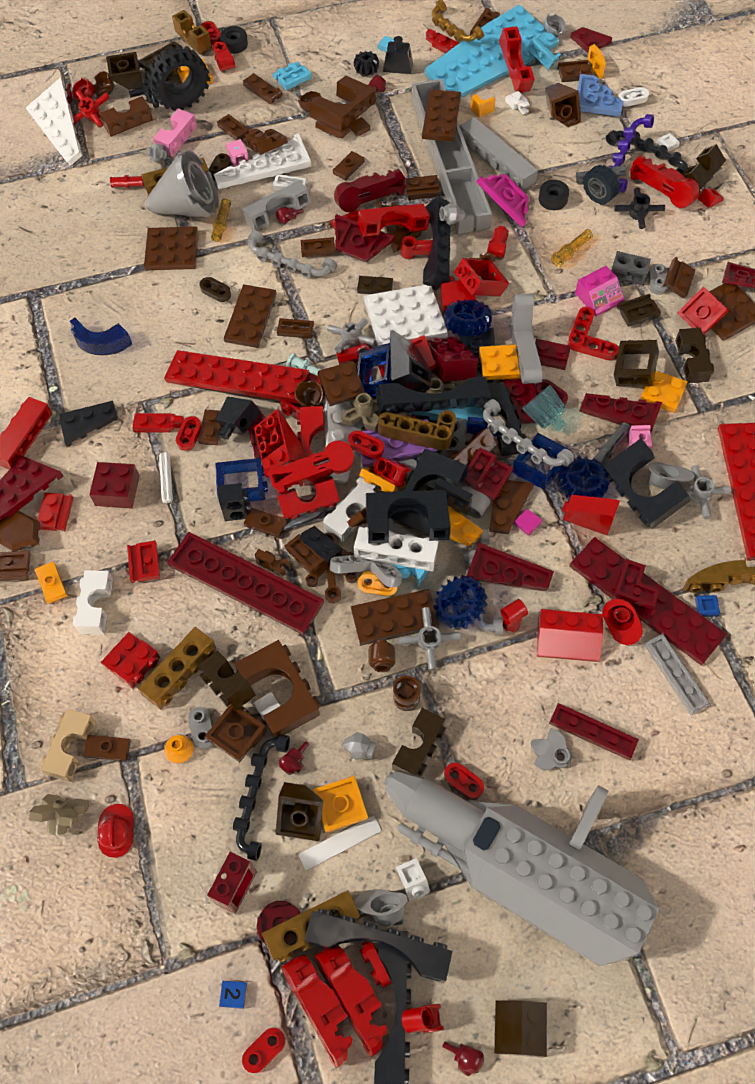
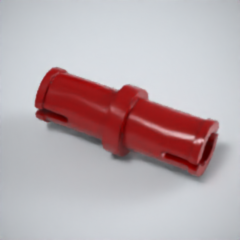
(126, 181)

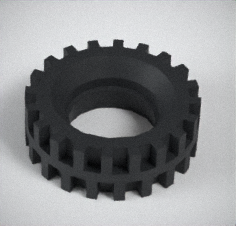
(186, 92)

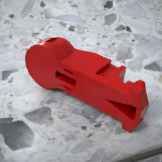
(669, 181)
(336, 459)
(354, 995)
(319, 1005)

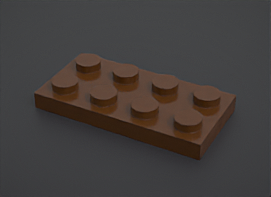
(441, 115)
(250, 316)
(392, 616)

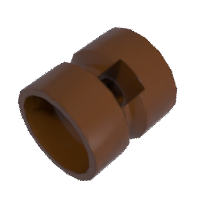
(406, 693)

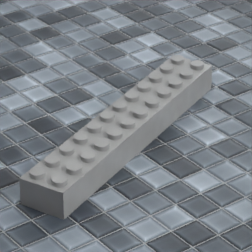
(454, 167)

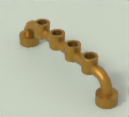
(452, 29)

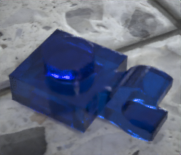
(476, 424)

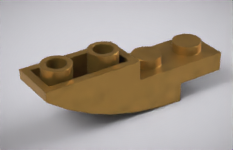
(719, 575)

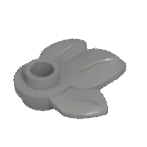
(549, 749)

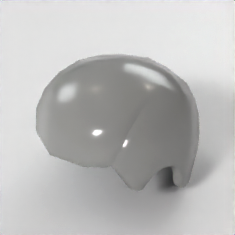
(554, 24)

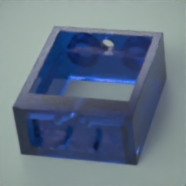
(367, 361)
(239, 466)
(531, 474)

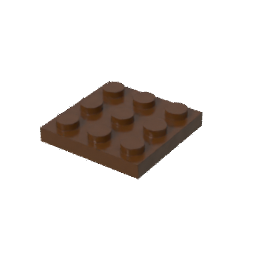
(171, 248)
(740, 308)

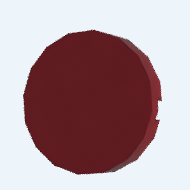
(275, 914)

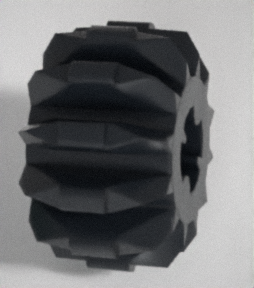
(366, 63)

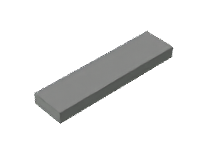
(676, 674)

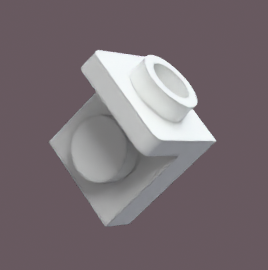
(413, 879)

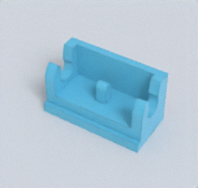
(542, 52)

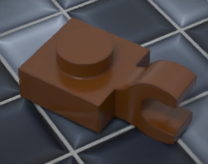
(268, 561)

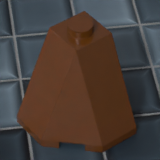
(563, 104)

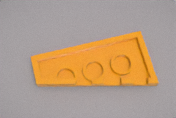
(463, 529)

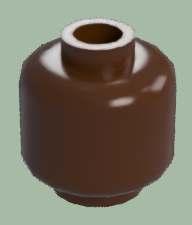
(381, 656)

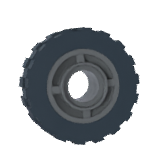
(601, 184)

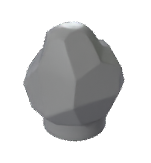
(451, 214)
(359, 746)

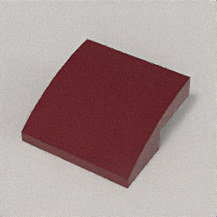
(488, 474)

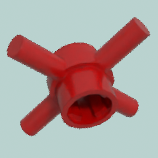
(90, 108)

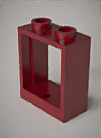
(230, 892)

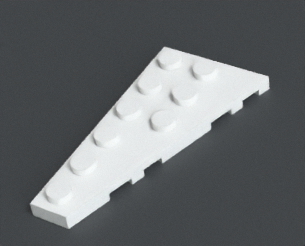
(56, 120)
(275, 162)
(337, 431)

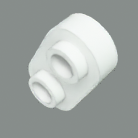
(634, 96)

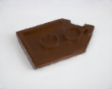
(19, 531)

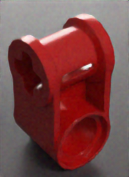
(223, 56)
(391, 470)
(422, 1019)

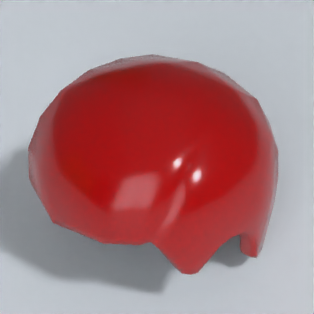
(85, 86)

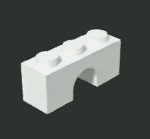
(336, 521)
(93, 586)

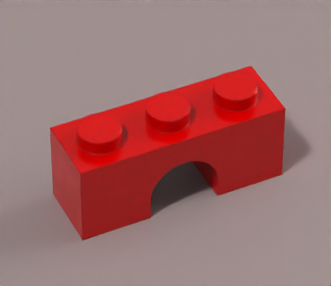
(293, 505)

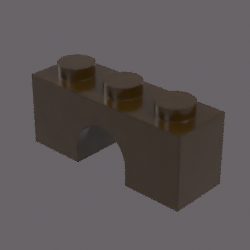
(709, 162)
(692, 342)
(224, 681)
(429, 728)

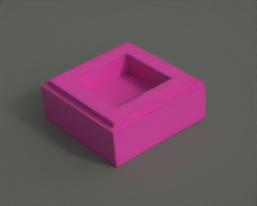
(528, 522)

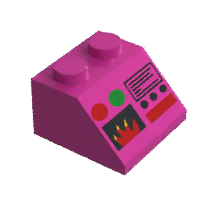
(599, 290)

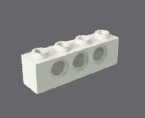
(403, 556)

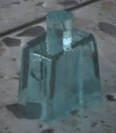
(546, 409)

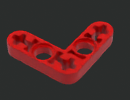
(584, 340)

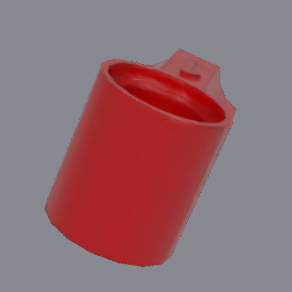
(497, 245)
(412, 247)
(351, 353)
(513, 615)

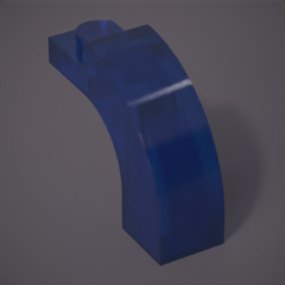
(100, 343)

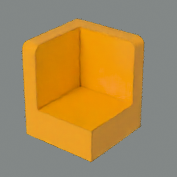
(482, 107)

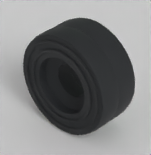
(235, 39)
(553, 202)

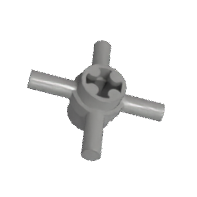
(351, 335)
(703, 490)
(434, 632)

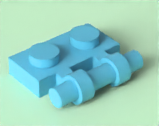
(292, 75)

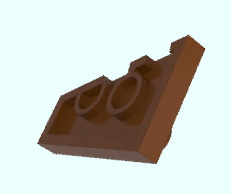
(508, 505)

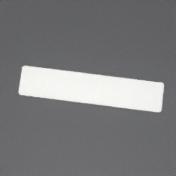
(339, 842)

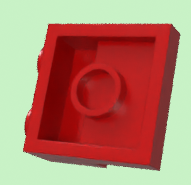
(131, 660)

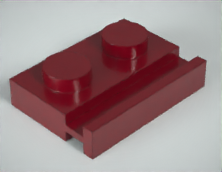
(552, 354)

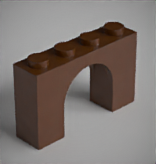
(341, 115)
(275, 661)

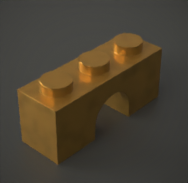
(196, 37)

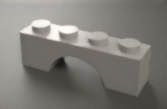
(259, 212)

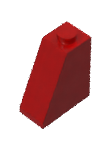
(591, 512)

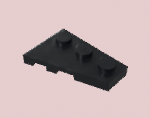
(79, 422)

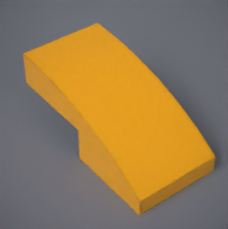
(597, 59)

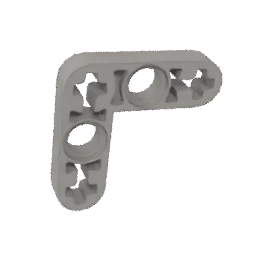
(385, 572)
(589, 815)

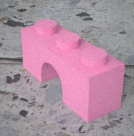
(183, 125)

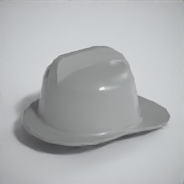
(665, 475)
(383, 905)

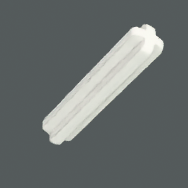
(165, 476)

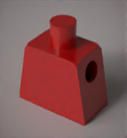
(452, 292)

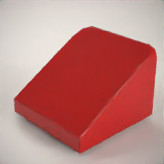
(710, 197)

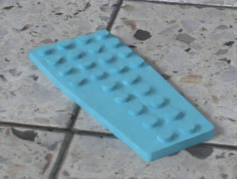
(482, 61)

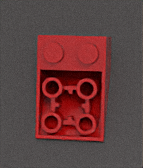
(277, 442)

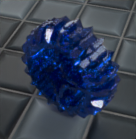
(468, 317)
(594, 475)
(465, 609)

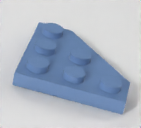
(597, 98)

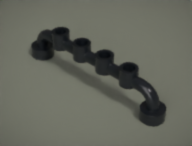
(661, 151)
(248, 802)

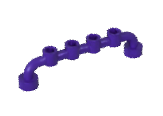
(624, 145)

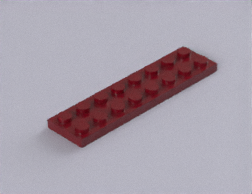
(246, 583)
(670, 616)

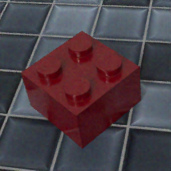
(114, 485)

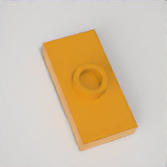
(50, 582)

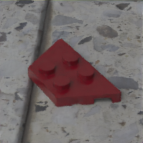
(352, 243)

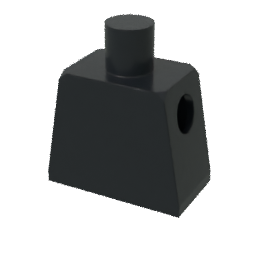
(398, 57)
(236, 416)

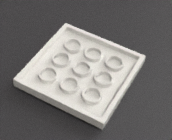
(407, 312)

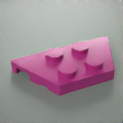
(507, 196)

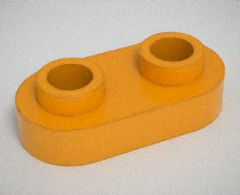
(375, 586)

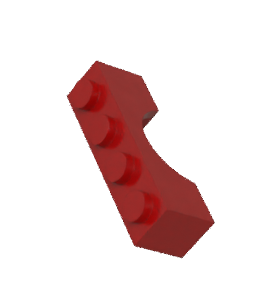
(510, 44)
(413, 217)
(311, 423)

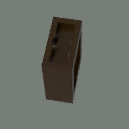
(643, 377)

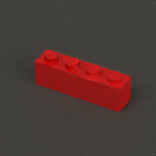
(23, 431)

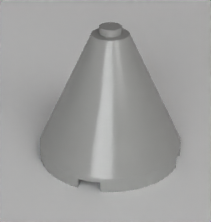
(184, 189)

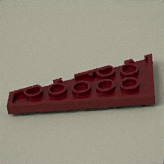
(22, 483)

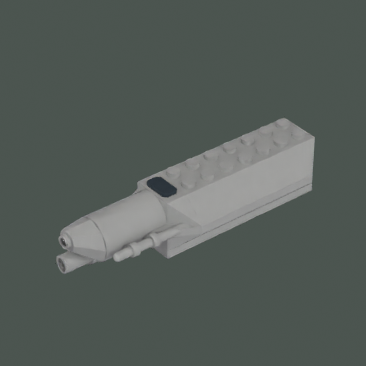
(531, 869)

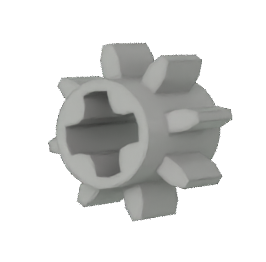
(156, 152)

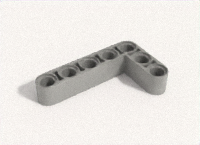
(522, 337)

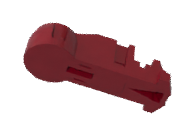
(365, 189)

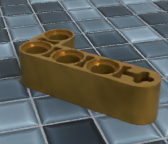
(410, 430)

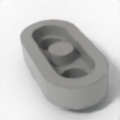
(656, 279)
(200, 727)

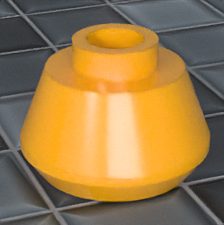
(179, 748)

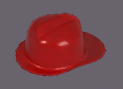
(622, 621)
(115, 830)

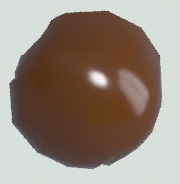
(103, 84)
(306, 99)
(309, 393)

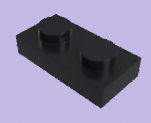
(320, 543)

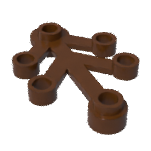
(332, 588)

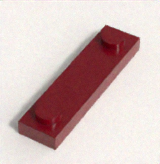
(594, 731)

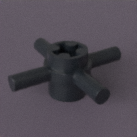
(148, 93)
(639, 207)

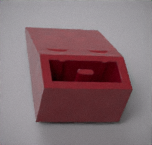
(452, 359)

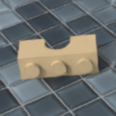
(71, 727)

